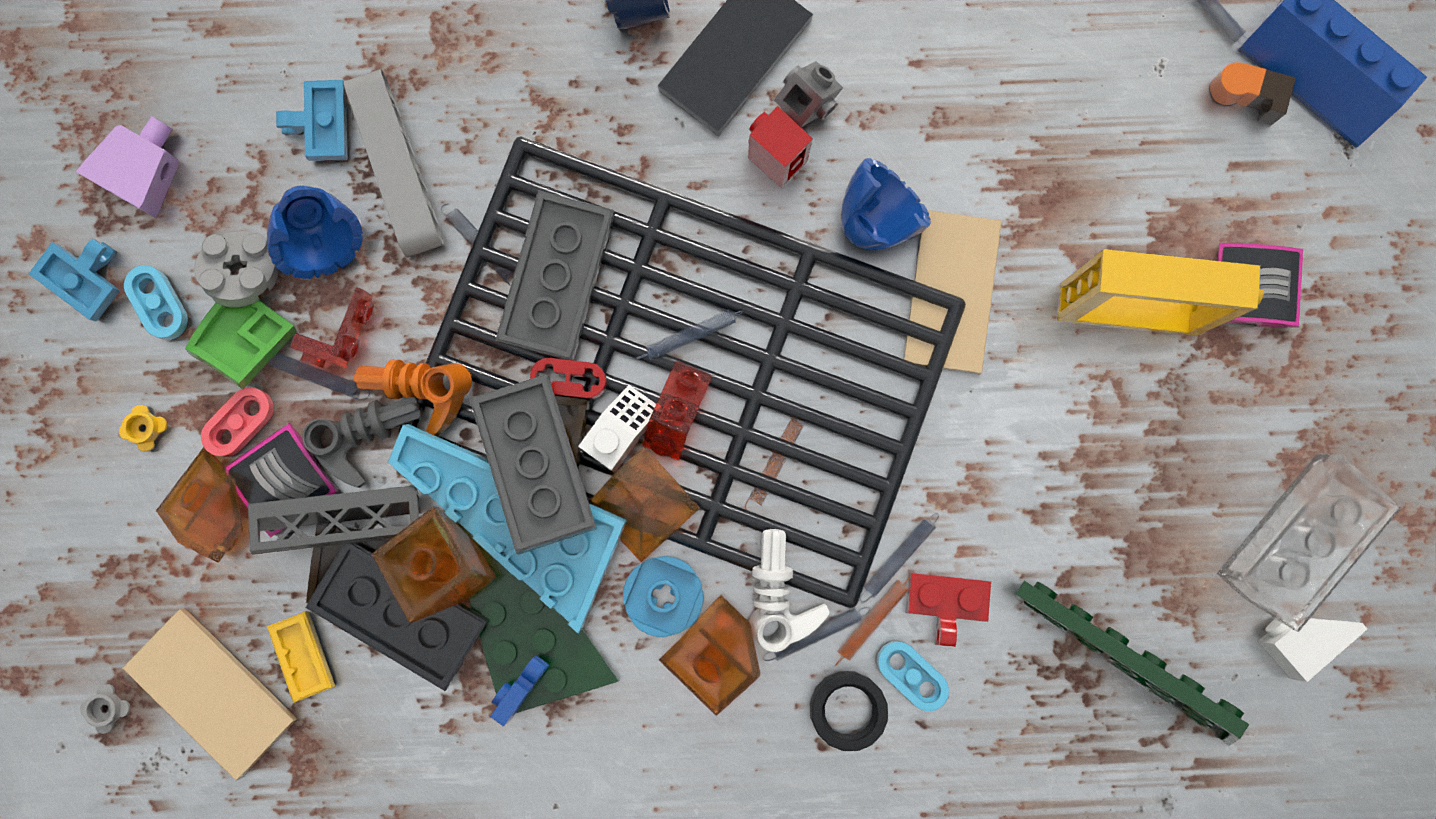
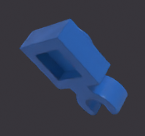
(511, 698)

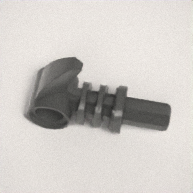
(351, 431)

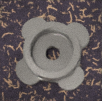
(93, 713)

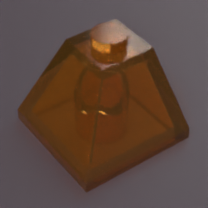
(647, 500)
(204, 508)
(432, 565)
(715, 656)

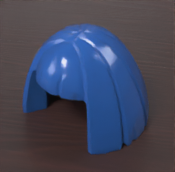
(880, 208)
(312, 233)

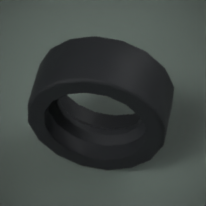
(879, 711)

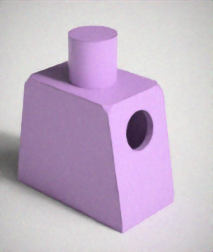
(134, 165)

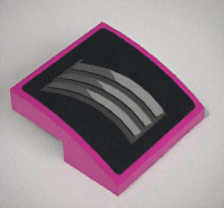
(1278, 278)
(279, 471)

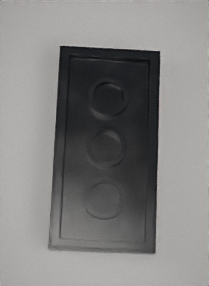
(733, 57)
(363, 605)

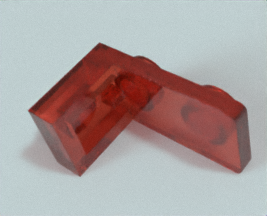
(346, 342)
(676, 410)

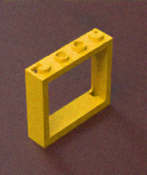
(1158, 292)

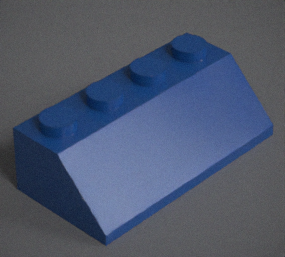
(1338, 65)

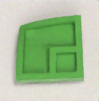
(239, 340)

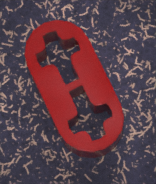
(571, 368)

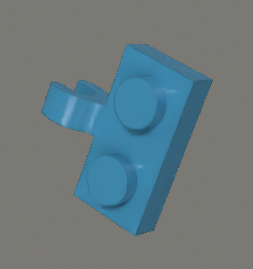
(321, 121)
(77, 278)

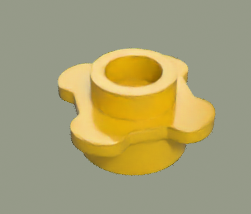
(131, 426)

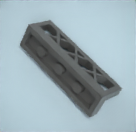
(332, 510)

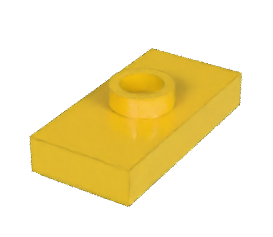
(300, 656)

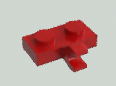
(948, 600)

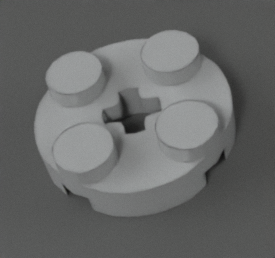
(223, 251)

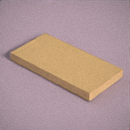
(960, 259)
(210, 693)

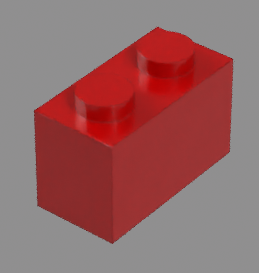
(778, 146)

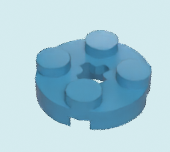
(642, 605)

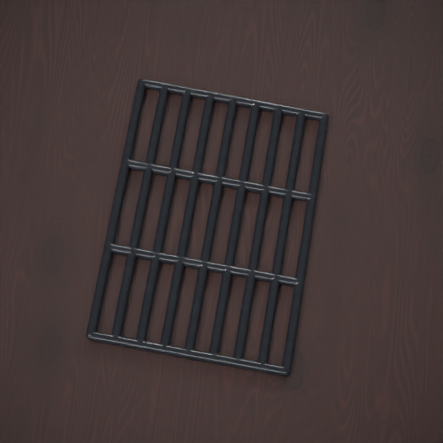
(769, 359)

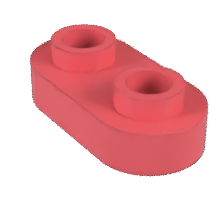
(237, 419)

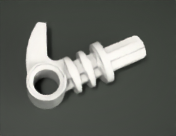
(771, 602)

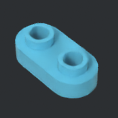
(158, 304)
(911, 675)

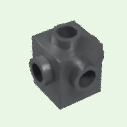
(809, 93)

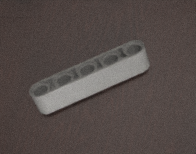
(393, 163)

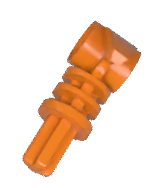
(423, 383)

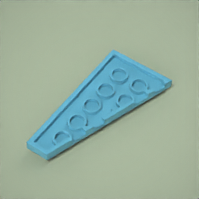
(463, 485)

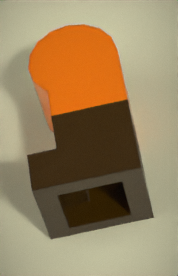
(1254, 89)

